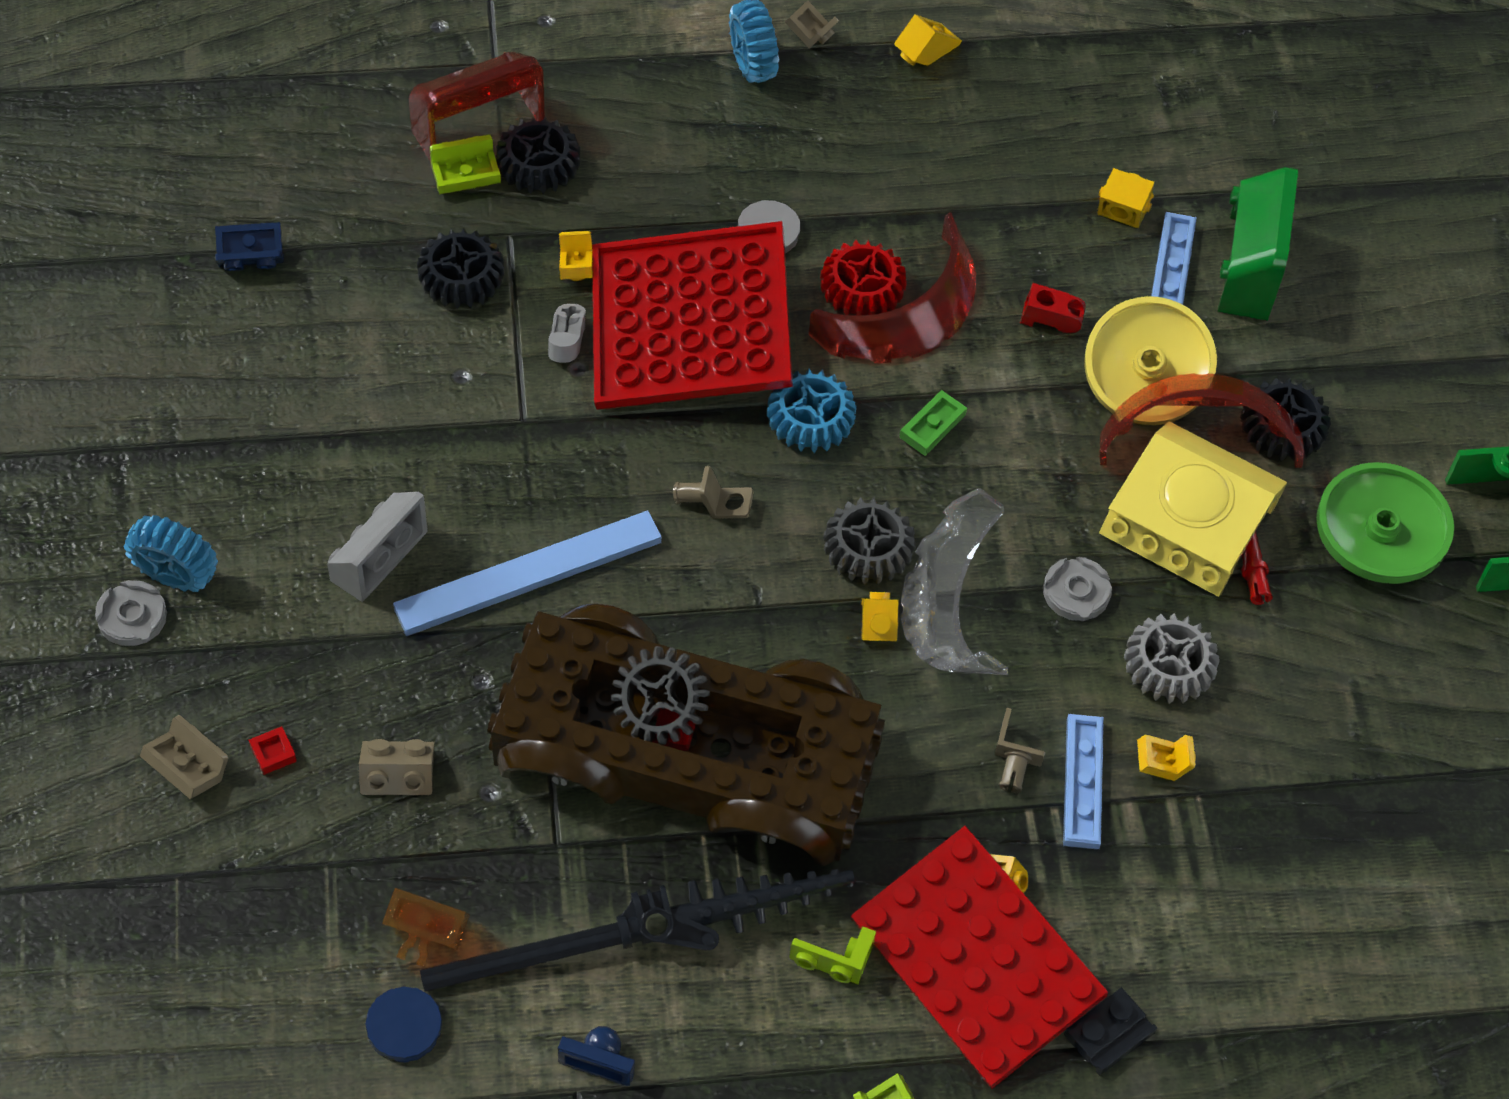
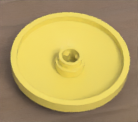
(1144, 344)

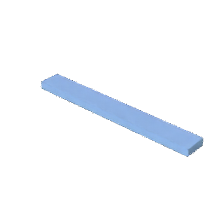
(526, 573)

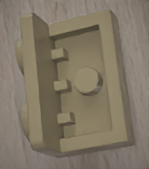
(186, 758)
(396, 767)

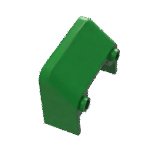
(1260, 243)
(1476, 467)

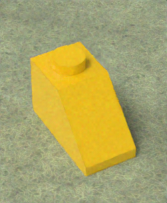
(925, 41)

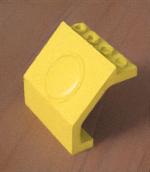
(1191, 507)

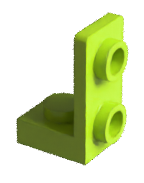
(841, 968)

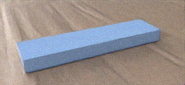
(1174, 257)
(1083, 781)

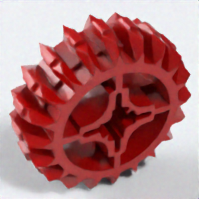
(863, 279)

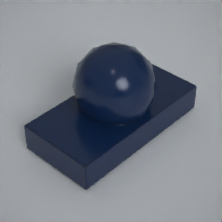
(598, 1055)

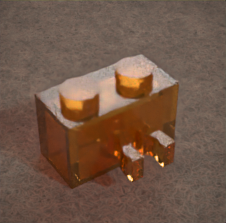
(425, 920)

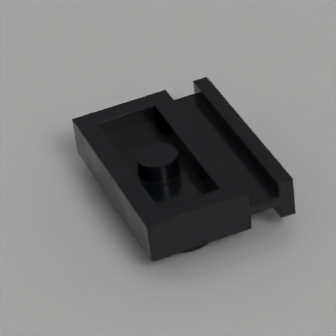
(1110, 1031)

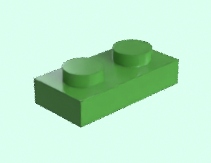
(933, 422)

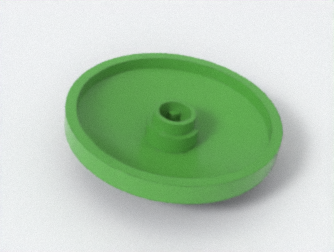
(1385, 523)

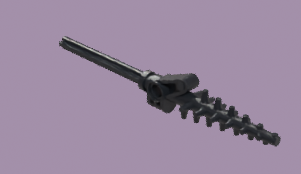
(684, 925)

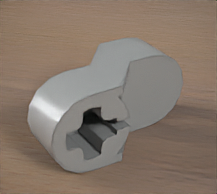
(566, 333)

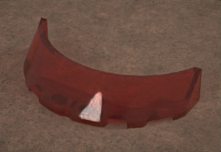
(911, 328)
(1201, 391)

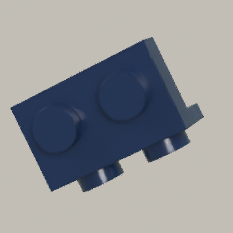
(249, 245)

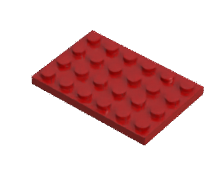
(979, 956)

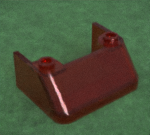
(472, 88)

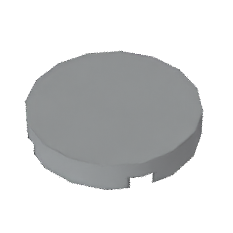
(773, 211)
(1077, 589)
(131, 613)

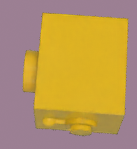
(1126, 198)

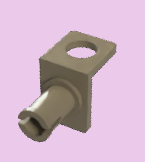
(713, 496)
(1016, 758)

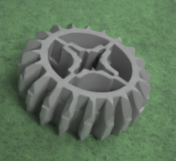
(1170, 670)

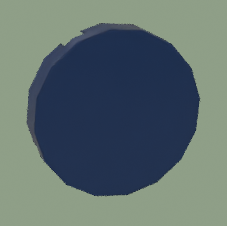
(403, 1024)

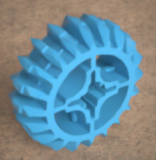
(754, 40)
(805, 420)
(170, 553)

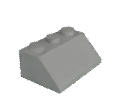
(379, 544)

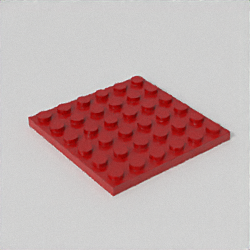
(690, 316)

